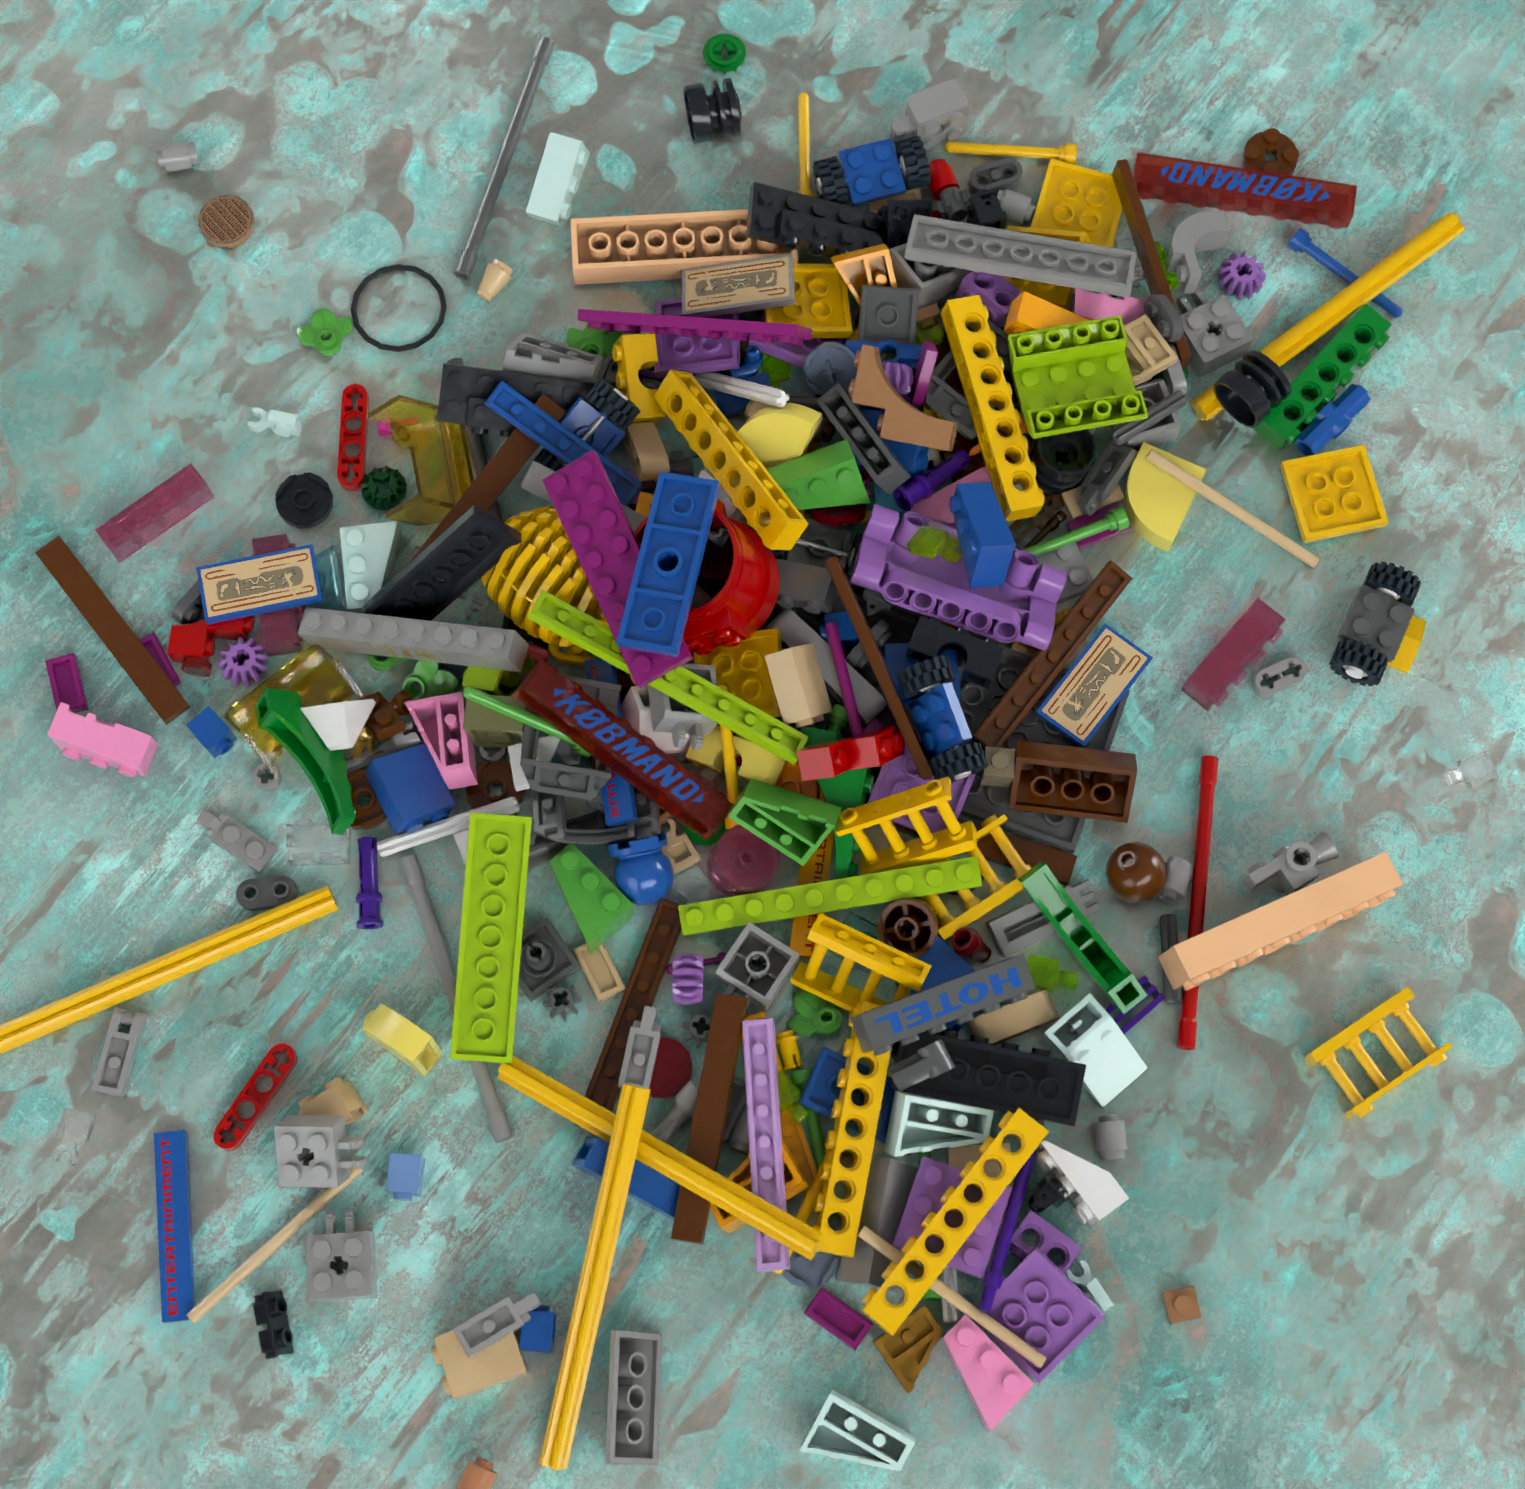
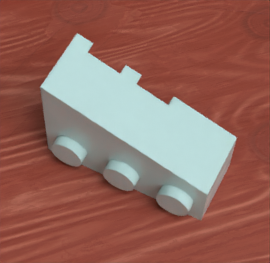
(557, 179)
(367, 560)
(933, 1123)
(857, 1435)

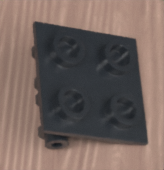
(899, 218)

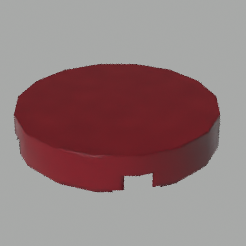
(835, 515)
(671, 1069)

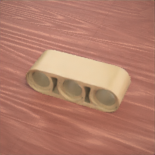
(646, 450)
(1015, 1019)

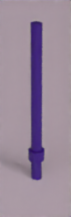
(993, 1277)

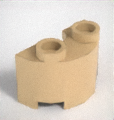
(337, 1099)

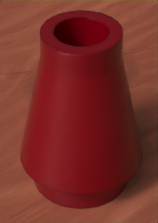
(970, 944)

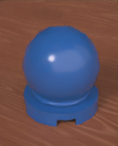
(642, 869)

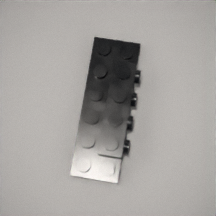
(810, 223)
(468, 388)
(1002, 1077)

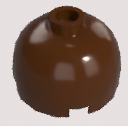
(1136, 872)
(908, 926)

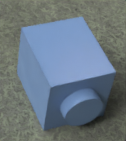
(405, 1176)

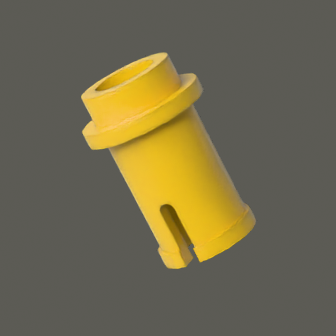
(789, 1050)

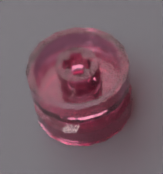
(742, 863)

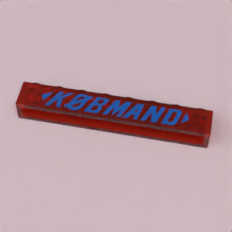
(1244, 190)
(623, 749)

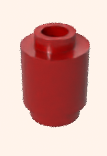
(941, 177)

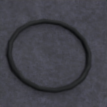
(404, 347)

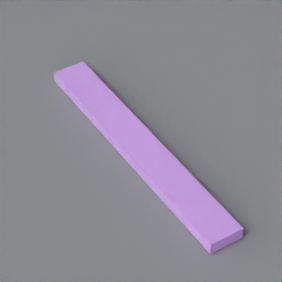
(765, 1133)

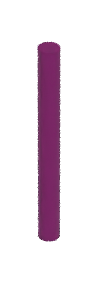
(844, 679)

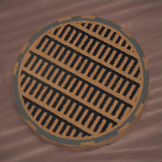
(226, 221)

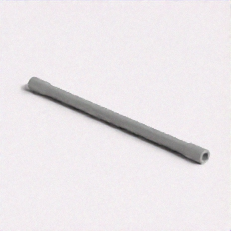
(415, 880)

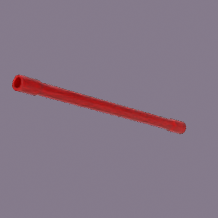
(1208, 779)

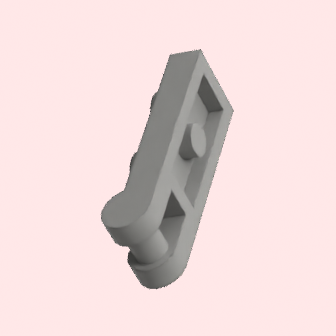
(118, 1053)

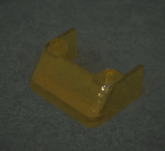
(437, 455)
(313, 674)

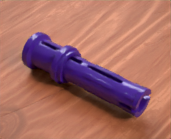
(923, 485)
(368, 897)

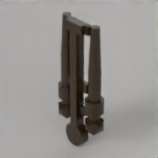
(1057, 503)

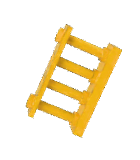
(919, 851)
(999, 890)
(861, 949)
(1375, 1024)

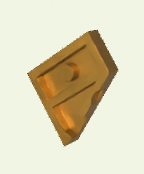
(910, 1346)

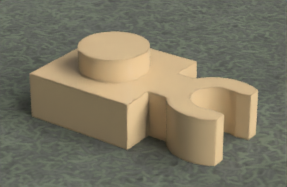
(679, 849)

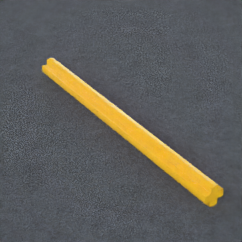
(1348, 301)
(166, 968)
(666, 1159)
(594, 1277)

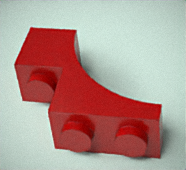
(198, 640)
(852, 753)

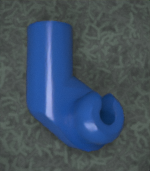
(751, 364)

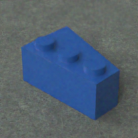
(982, 534)

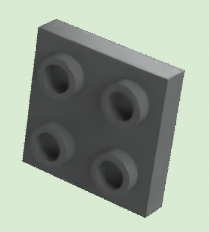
(544, 959)

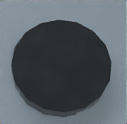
(304, 500)

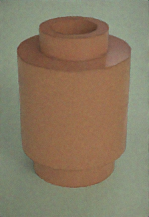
(477, 1475)

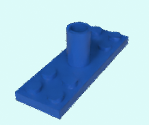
(668, 564)

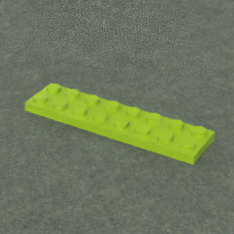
(490, 938)

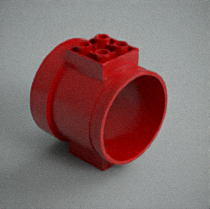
(746, 596)

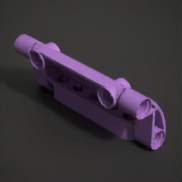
(940, 589)

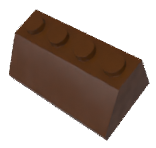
(1073, 781)

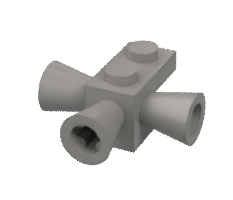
(1292, 865)

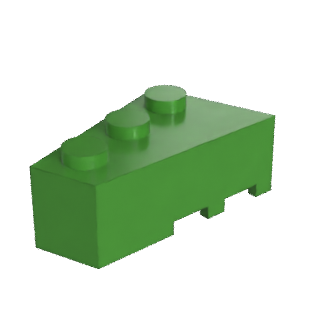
(822, 478)
(784, 818)
(591, 897)

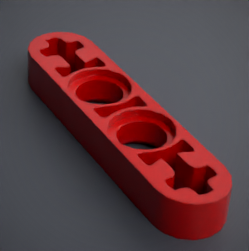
(350, 437)
(260, 1099)

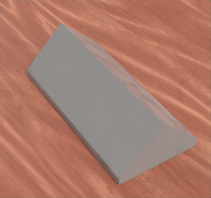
(882, 1211)
(633, 1398)

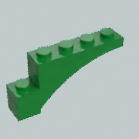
(283, 719)
(846, 791)
(1082, 939)

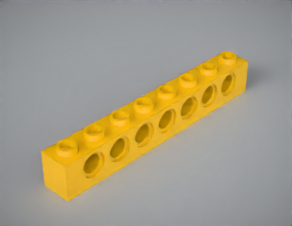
(972, 313)
(730, 461)
(1029, 1135)
(843, 1241)

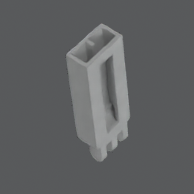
(1027, 924)

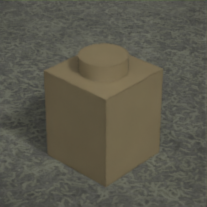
(1000, 767)

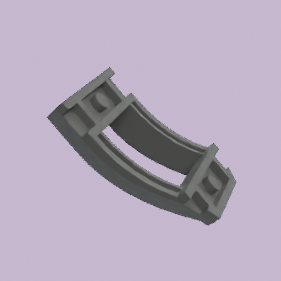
(951, 405)
(566, 779)
(550, 822)

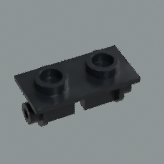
(1049, 1193)
(271, 1309)

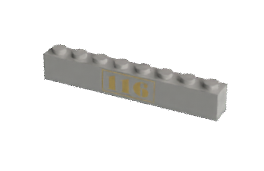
(414, 639)

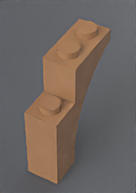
(901, 419)

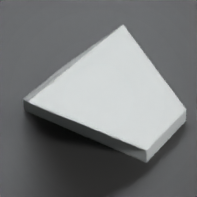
(339, 722)
(545, 751)

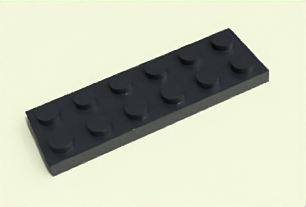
(445, 568)

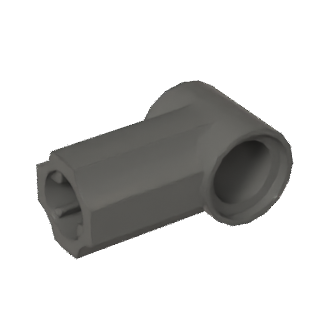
(925, 1064)

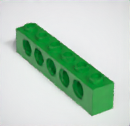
(1365, 325)

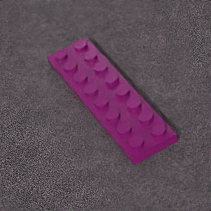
(695, 326)
(605, 551)

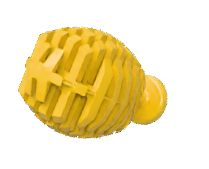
(540, 563)

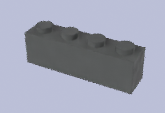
(863, 439)

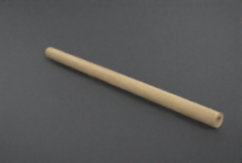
(1232, 508)
(268, 1248)
(955, 1299)

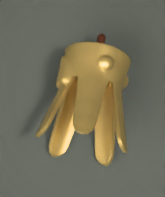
(364, 739)

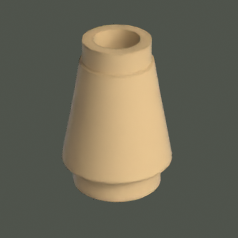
(494, 280)

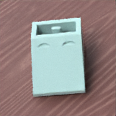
(1094, 1039)

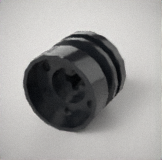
(712, 110)
(1252, 389)
(1074, 451)

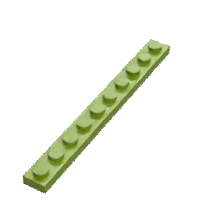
(678, 683)
(830, 896)

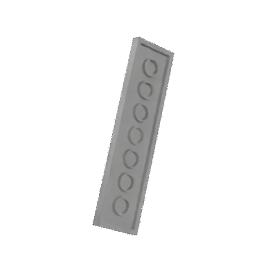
(1021, 255)

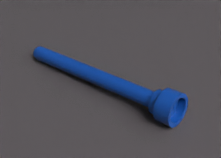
(1303, 243)

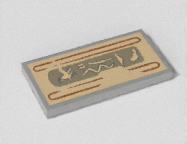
(738, 286)

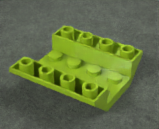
(1074, 377)

